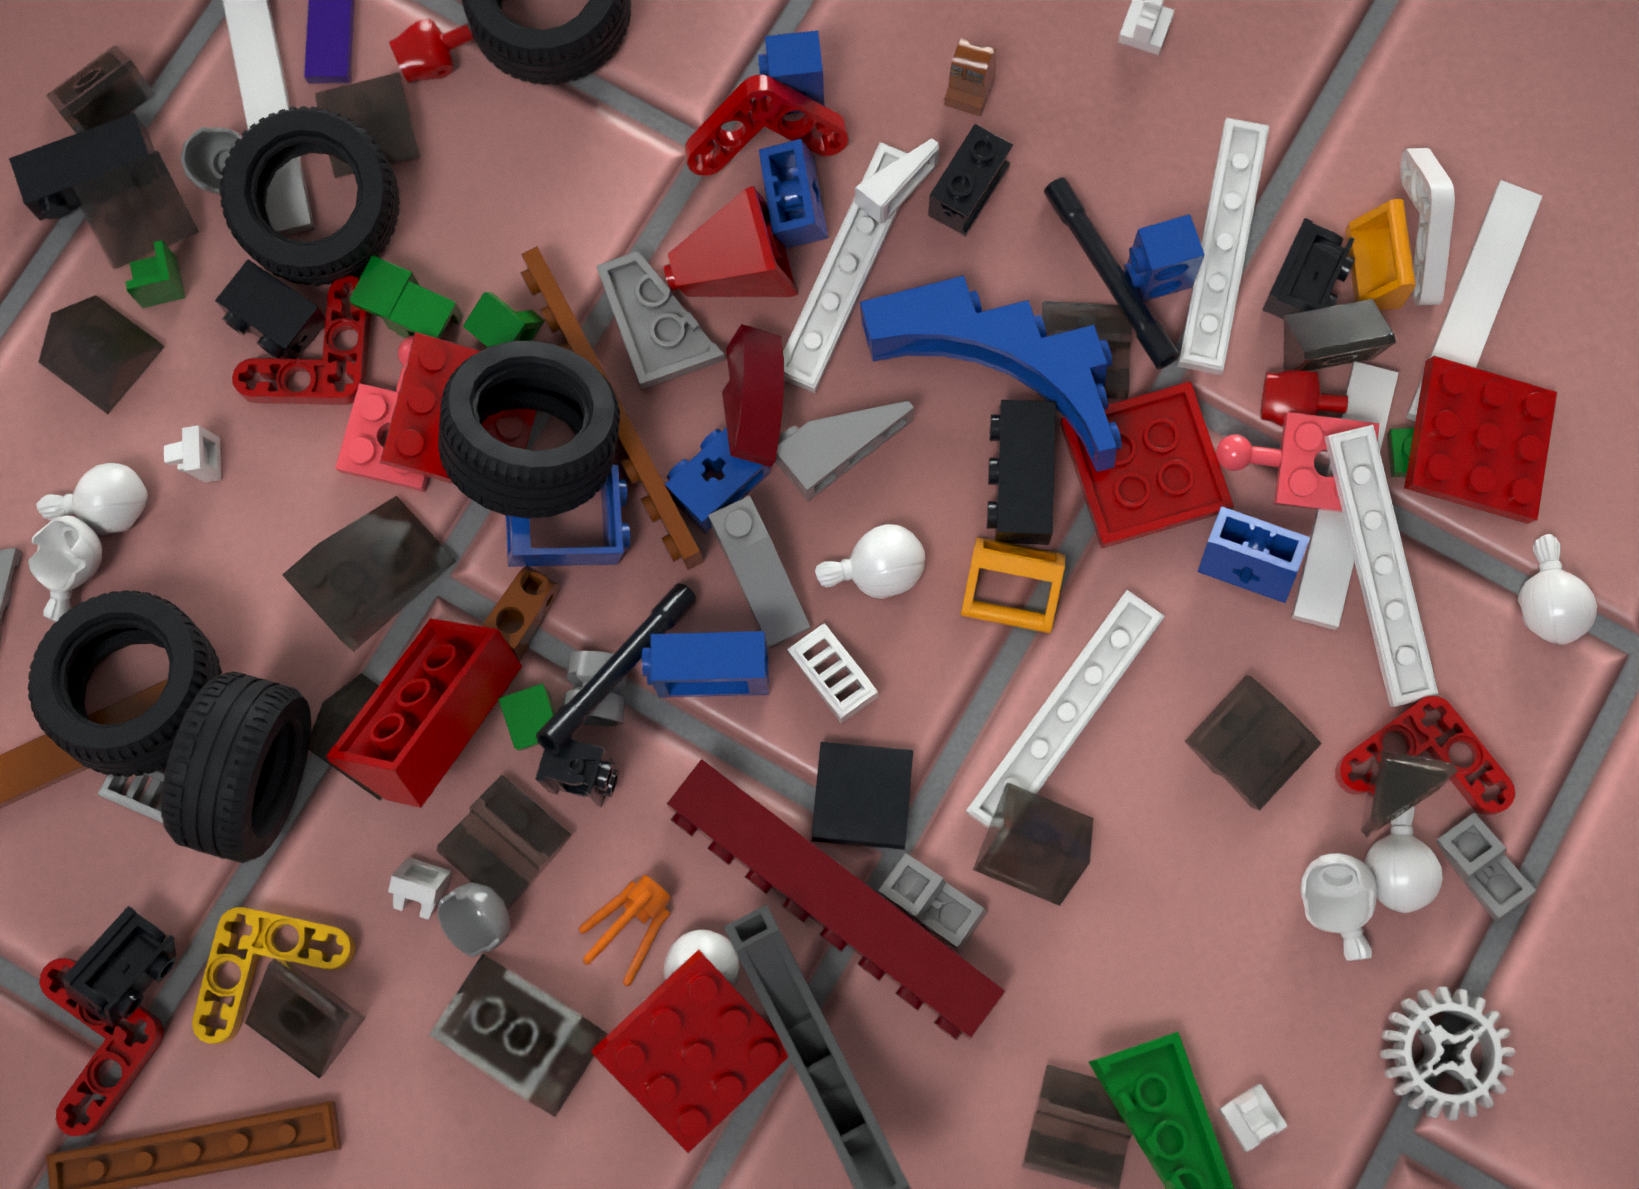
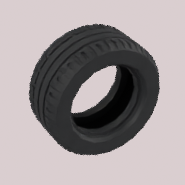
(551, 53)
(271, 146)
(538, 379)
(87, 638)
(236, 766)

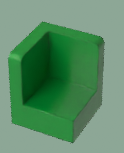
(156, 278)
(381, 288)
(423, 312)
(498, 323)
(526, 714)

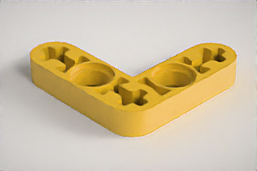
(262, 943)

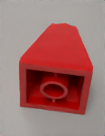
(733, 255)

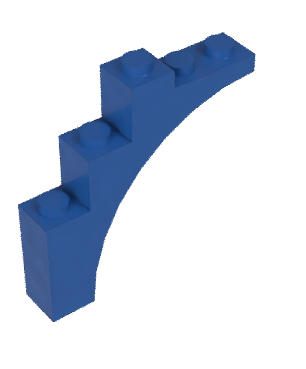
(950, 323)

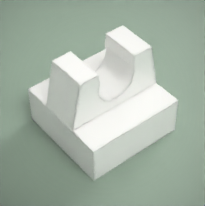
(1146, 25)
(196, 454)
(419, 883)
(1252, 1117)

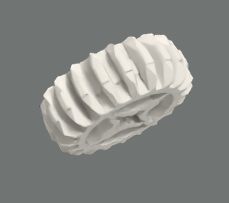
(1461, 1068)

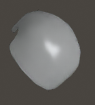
(205, 156)
(474, 918)

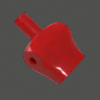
(426, 52)
(1297, 393)

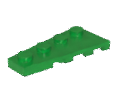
(1165, 1112)

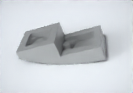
(1484, 868)
(932, 901)

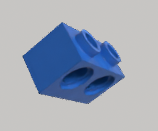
(1164, 258)

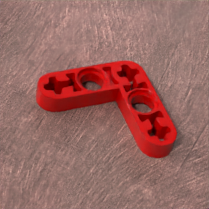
(766, 113)
(322, 371)
(1423, 738)
(115, 1046)

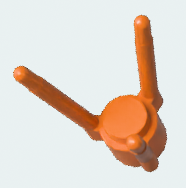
(641, 901)

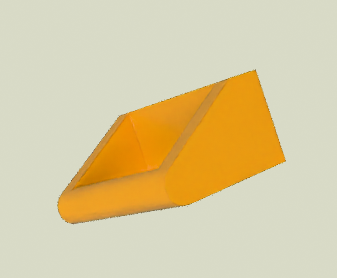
(1382, 256)
(1016, 561)

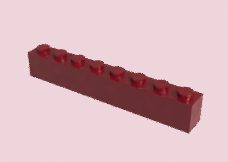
(834, 899)

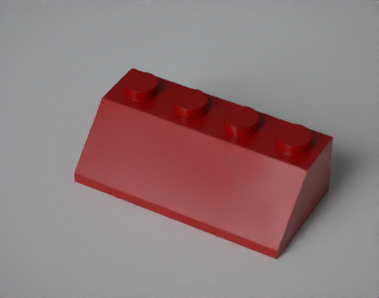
(426, 710)

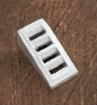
(892, 185)
(853, 703)

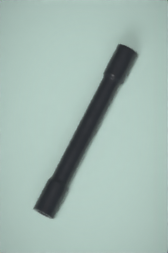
(1147, 329)
(572, 716)

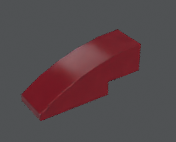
(754, 394)

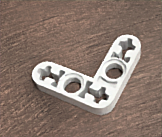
(1435, 201)

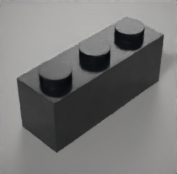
(52, 169)
(1022, 472)

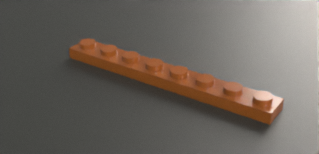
(638, 462)

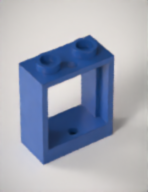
(615, 535)
(707, 664)

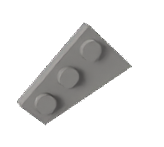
(654, 326)

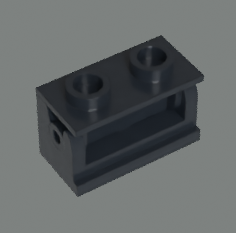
(969, 180)
(1310, 271)
(270, 311)
(578, 770)
(120, 967)

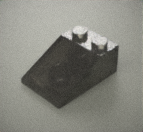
(369, 571)
(518, 1035)

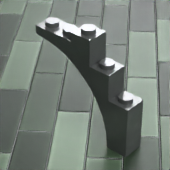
(814, 1052)

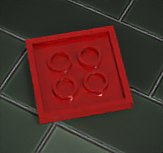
(416, 415)
(1481, 440)
(1160, 474)
(692, 1051)

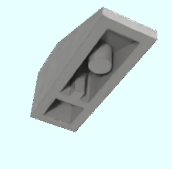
(835, 444)
(759, 571)

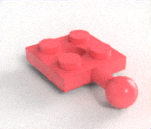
(367, 422)
(1297, 479)

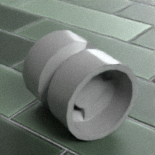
(581, 668)

